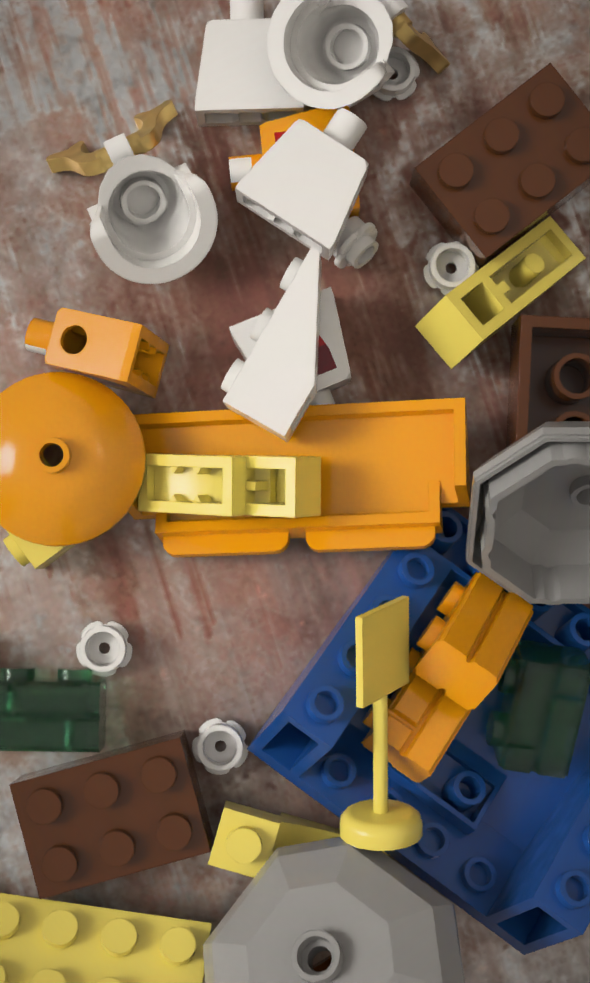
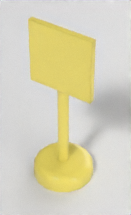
(380, 670)

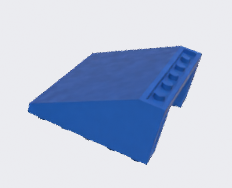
(492, 837)

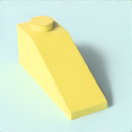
(499, 292)

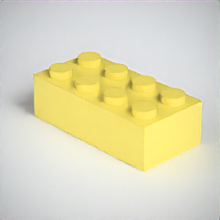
(96, 944)

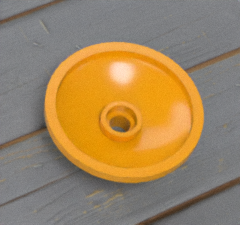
(99, 464)

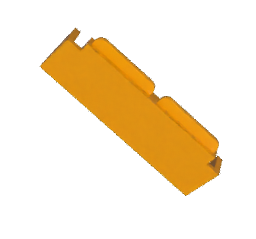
(381, 476)

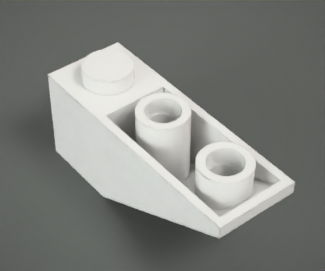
(282, 368)

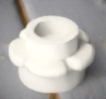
(407, 71)
(356, 244)
(444, 254)
(90, 654)
(220, 761)

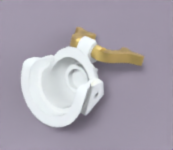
(339, 49)
(149, 216)

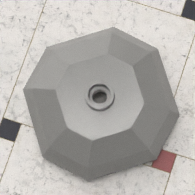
(535, 515)
(341, 901)

